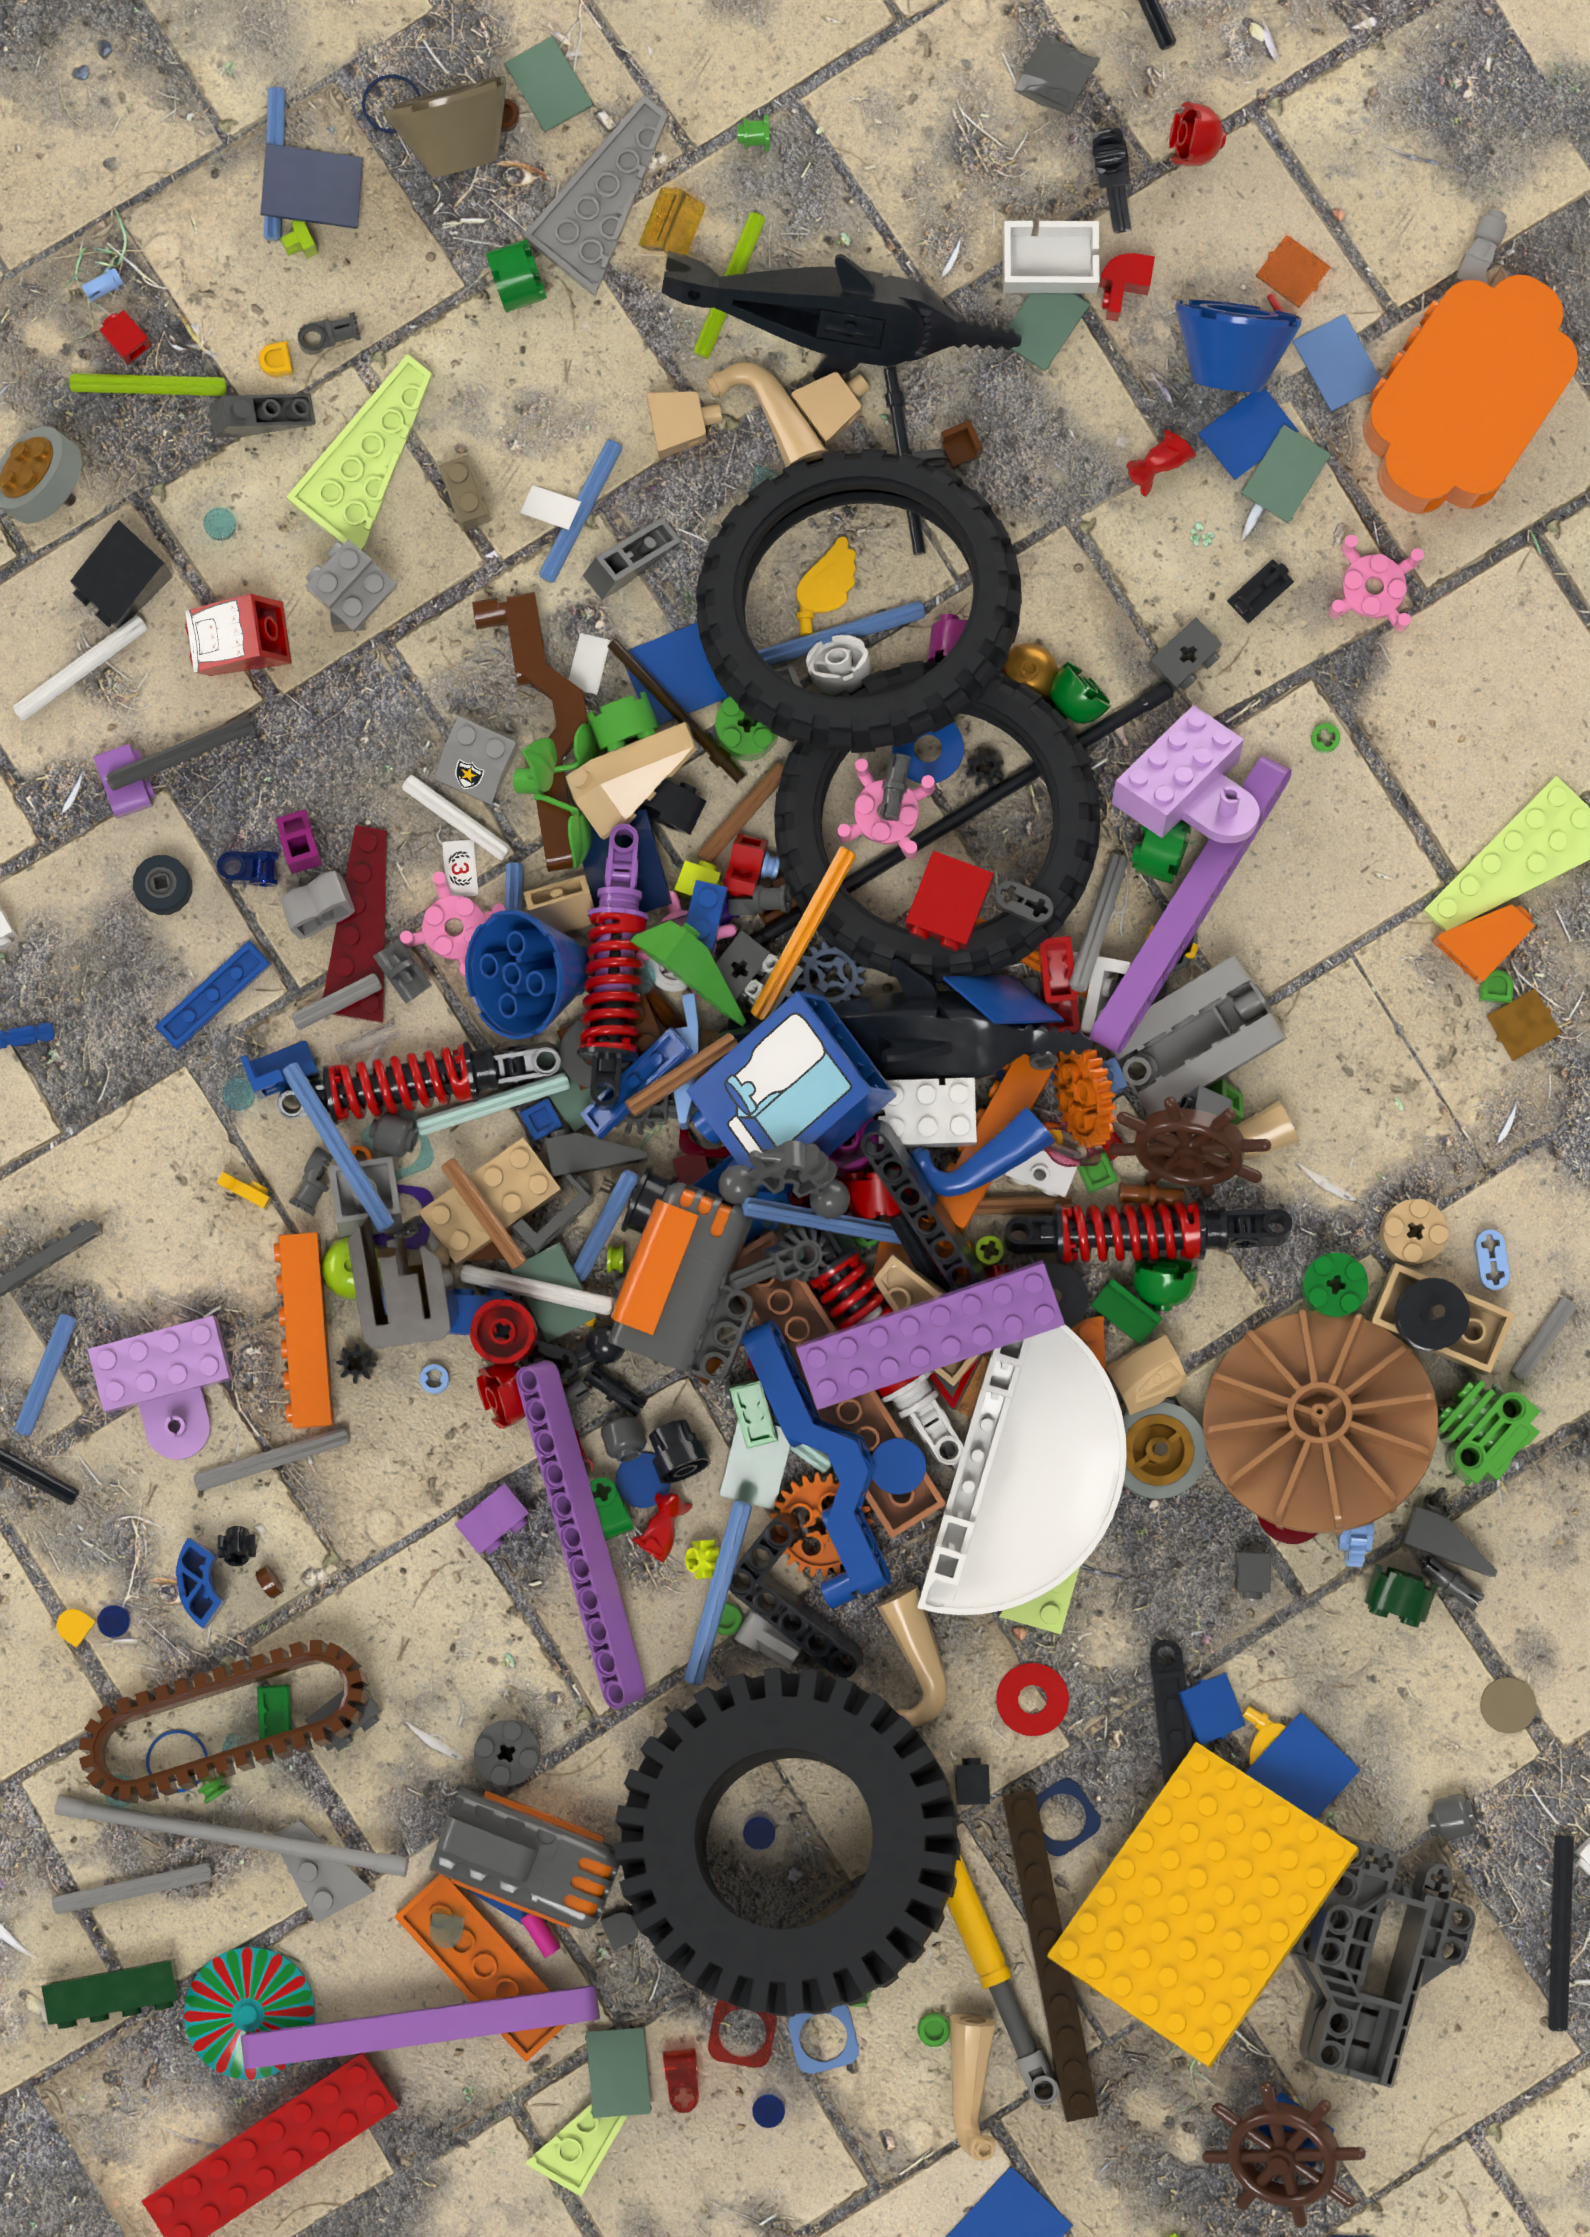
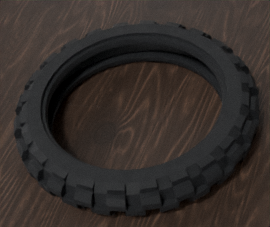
(880, 719)
(994, 942)

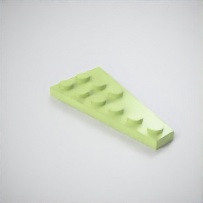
(355, 471)
(1531, 850)

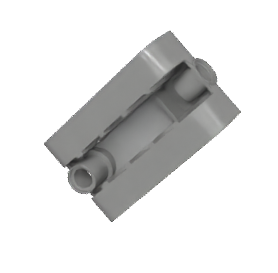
(1199, 1035)

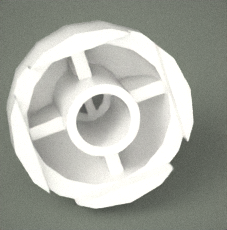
(838, 665)

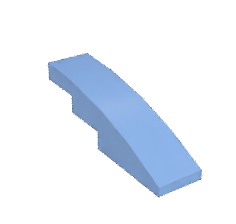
(691, 1035)

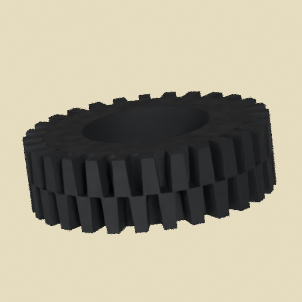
(670, 1819)

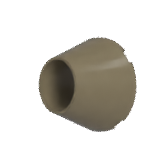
(453, 126)

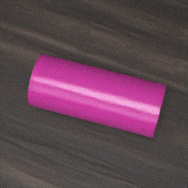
(540, 1934)

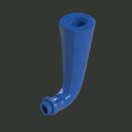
(1009, 1148)

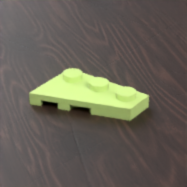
(577, 2150)

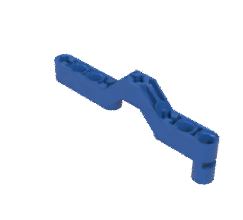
(847, 1453)

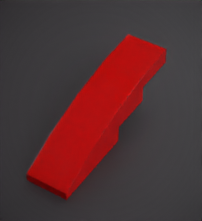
(1056, 972)

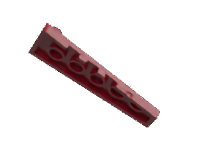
(363, 931)

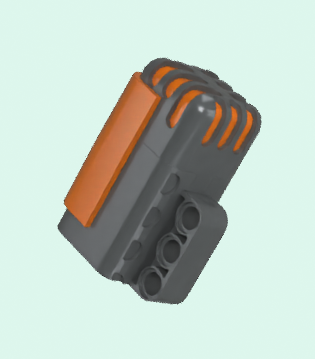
(679, 1284)
(526, 1859)

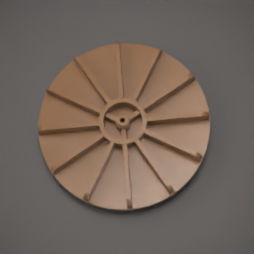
(1320, 1422)

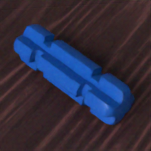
(27, 1035)

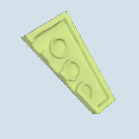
(1045, 1611)

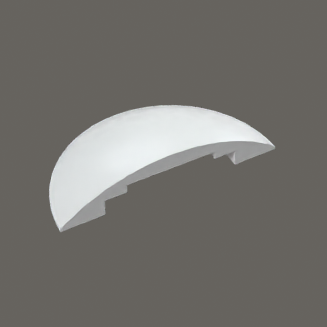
(1032, 1479)

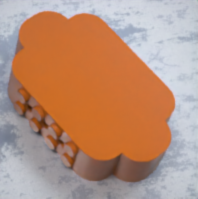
(1468, 393)

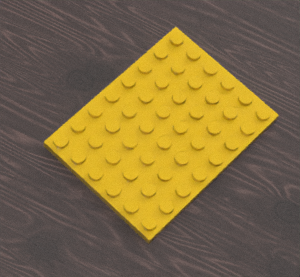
(1203, 1904)

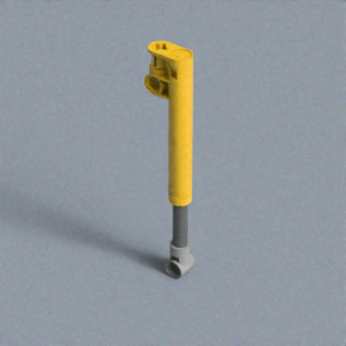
(994, 1974)

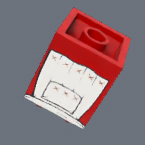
(237, 635)

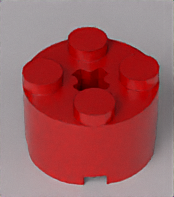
(870, 1195)
(484, 1332)

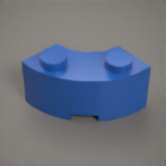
(196, 1583)

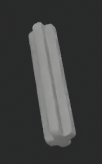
(336, 1001)
(1543, 1339)

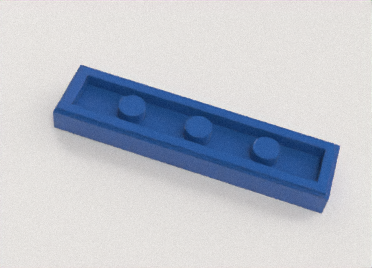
(213, 995)
(655, 1062)

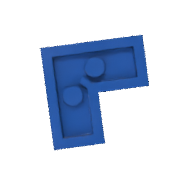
(266, 1072)

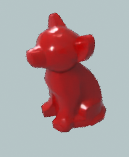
(1165, 456)
(660, 1532)

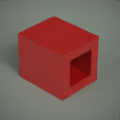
(125, 337)

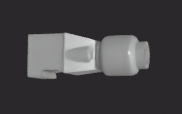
(1481, 253)

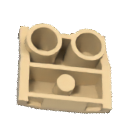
(1148, 1374)

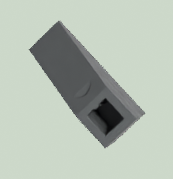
(260, 414)

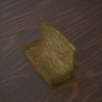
(672, 222)

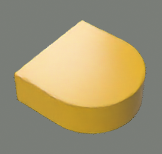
(276, 359)
(74, 1626)

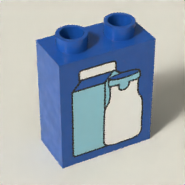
(790, 1081)

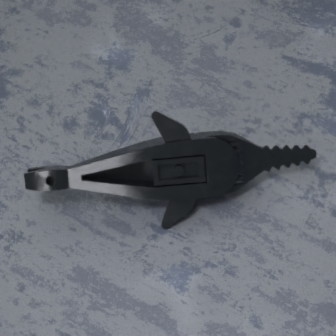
(835, 311)
(935, 1032)

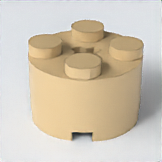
(1417, 1214)

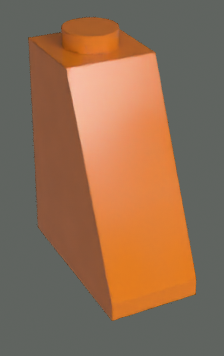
(1485, 941)

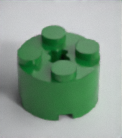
(516, 275)
(1160, 856)
(1349, 1275)

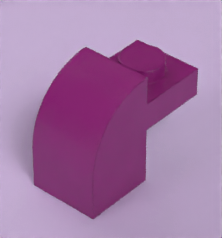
(298, 842)

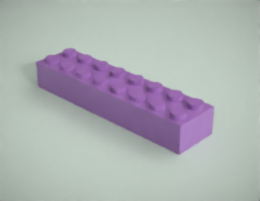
(930, 1335)

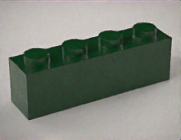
(111, 1992)

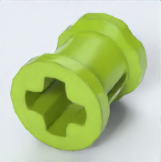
(998, 1247)

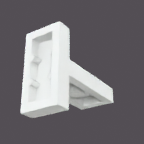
(1100, 988)

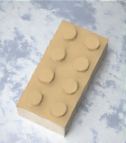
(512, 1186)
(1479, 1343)

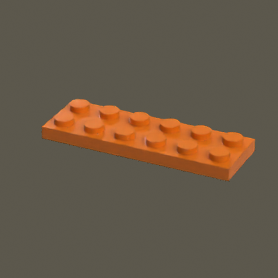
(481, 1962)

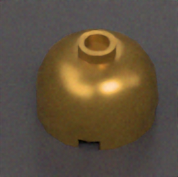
(1032, 666)

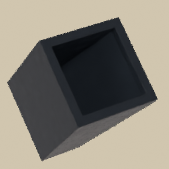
(119, 576)

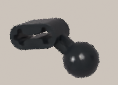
(595, 1349)

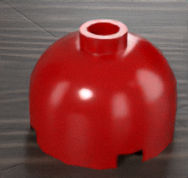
(1196, 135)
(500, 1392)

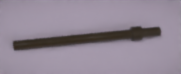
(718, 755)

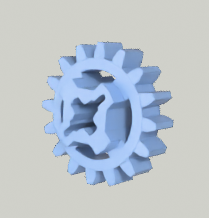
(1356, 1544)

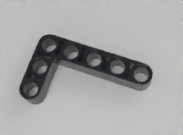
(790, 1603)

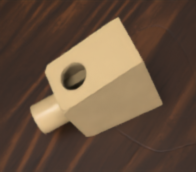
(831, 404)
(680, 420)

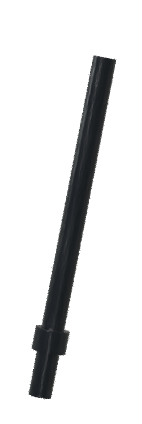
(895, 401)

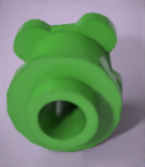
(754, 133)

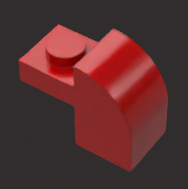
(1125, 274)
(745, 865)

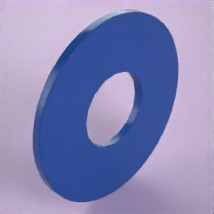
(942, 767)

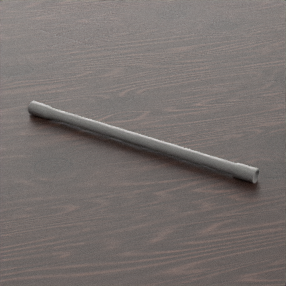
(379, 1862)

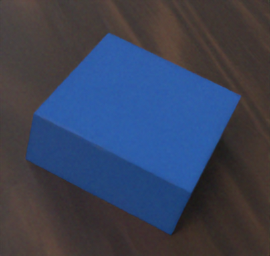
(541, 1120)

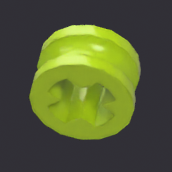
(615, 1258)

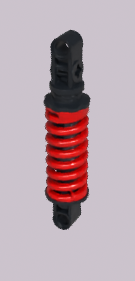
(406, 1083)
(1182, 1229)

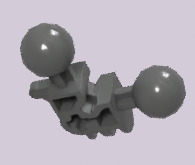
(793, 1164)

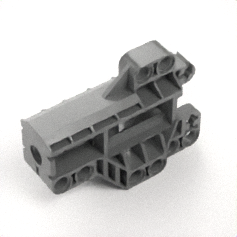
(1340, 1977)

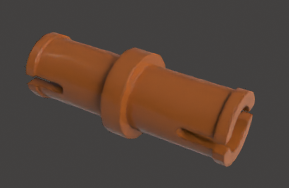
(1149, 1194)

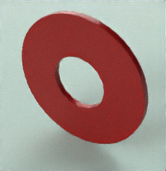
(1008, 1695)

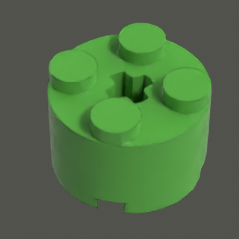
(623, 722)
(731, 734)

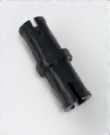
(615, 1390)

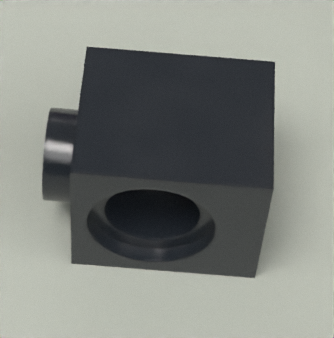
(972, 1782)

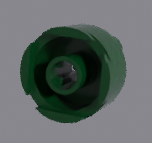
(1400, 1595)

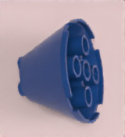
(523, 973)

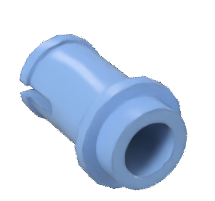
(103, 284)

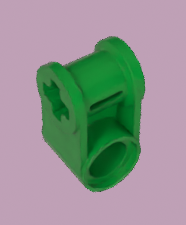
(612, 1512)

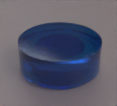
(114, 1621)
(759, 1833)
(768, 2110)

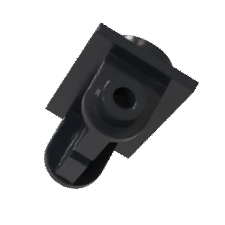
(1261, 590)

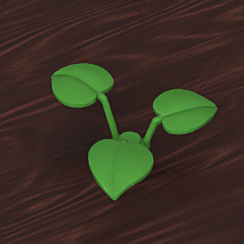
(539, 778)

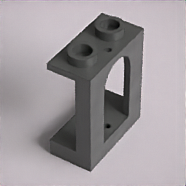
(561, 1221)

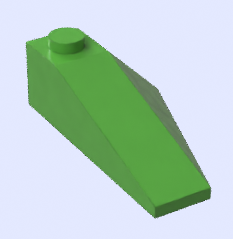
(690, 963)

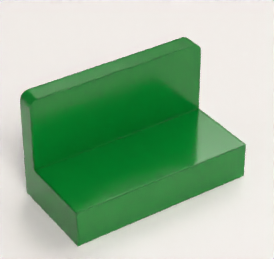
(1126, 1312)

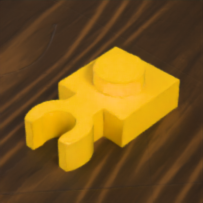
(254, 1192)

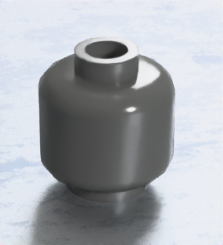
(394, 1134)
(623, 1437)
(1453, 1817)

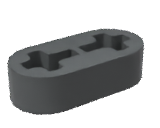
(1027, 895)

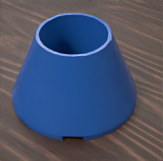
(1234, 342)

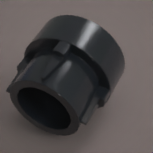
(677, 1452)

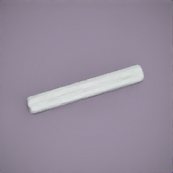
(456, 817)

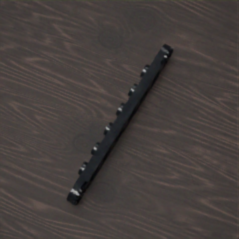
(1171, 1718)

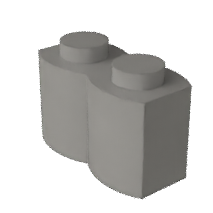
(317, 904)

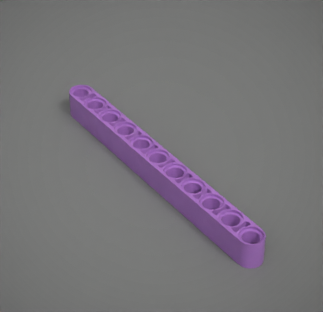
(1183, 917)
(580, 1534)
(420, 2027)

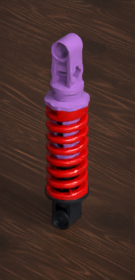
(612, 970)

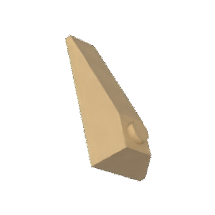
(621, 780)
(905, 1287)

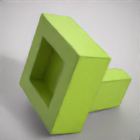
(299, 240)

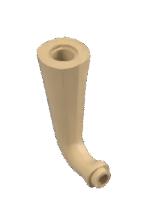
(789, 426)
(1271, 1125)
(917, 1641)
(970, 2052)

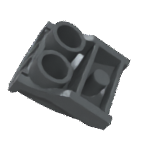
(1056, 75)

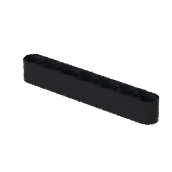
(925, 1203)

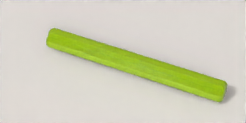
(736, 266)
(147, 384)

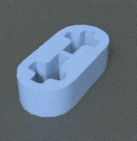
(1499, 1258)

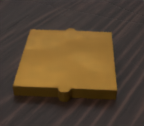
(1523, 1025)

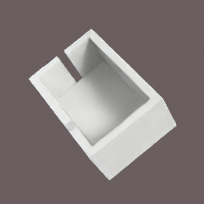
(1053, 260)
(932, 1113)

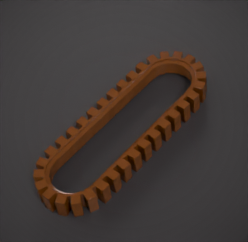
(205, 1687)

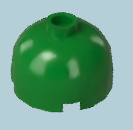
(1077, 696)
(1164, 1282)

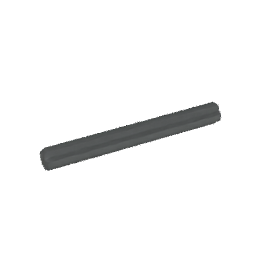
(179, 753)

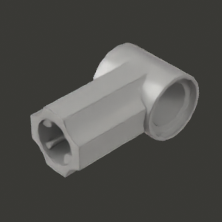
(764, 1638)

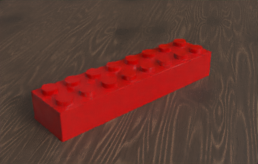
(273, 2150)

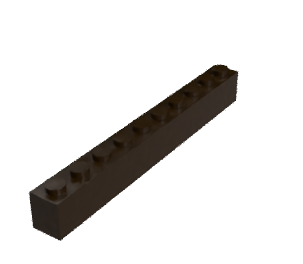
(1043, 1931)

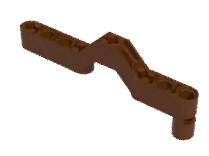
(568, 702)

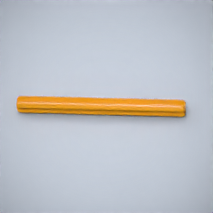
(803, 933)

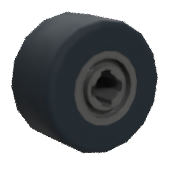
(171, 891)

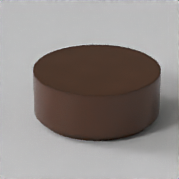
(510, 116)
(269, 1582)

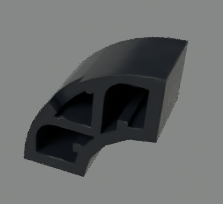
(675, 806)

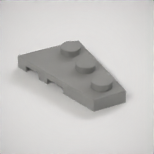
(323, 1884)

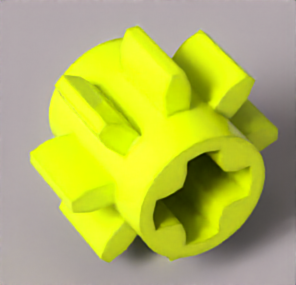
(702, 1558)

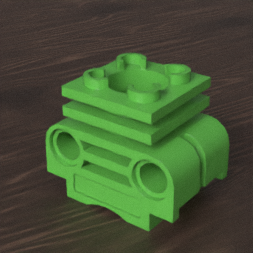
(1485, 1431)

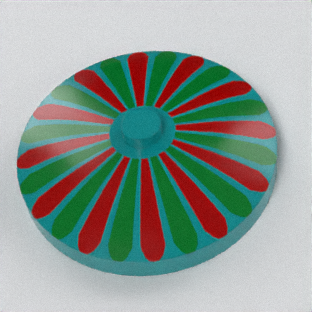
(242, 1995)

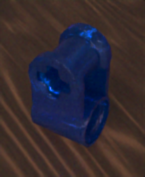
(251, 868)

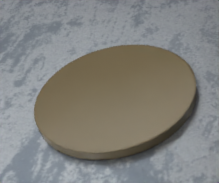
(1508, 1705)

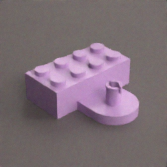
(1187, 781)
(165, 1379)

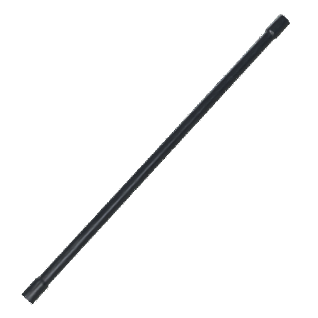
(1145, 702)

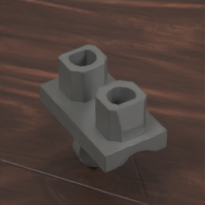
(402, 971)

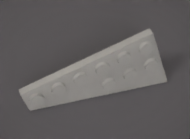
(590, 212)

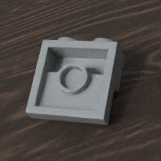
(350, 584)

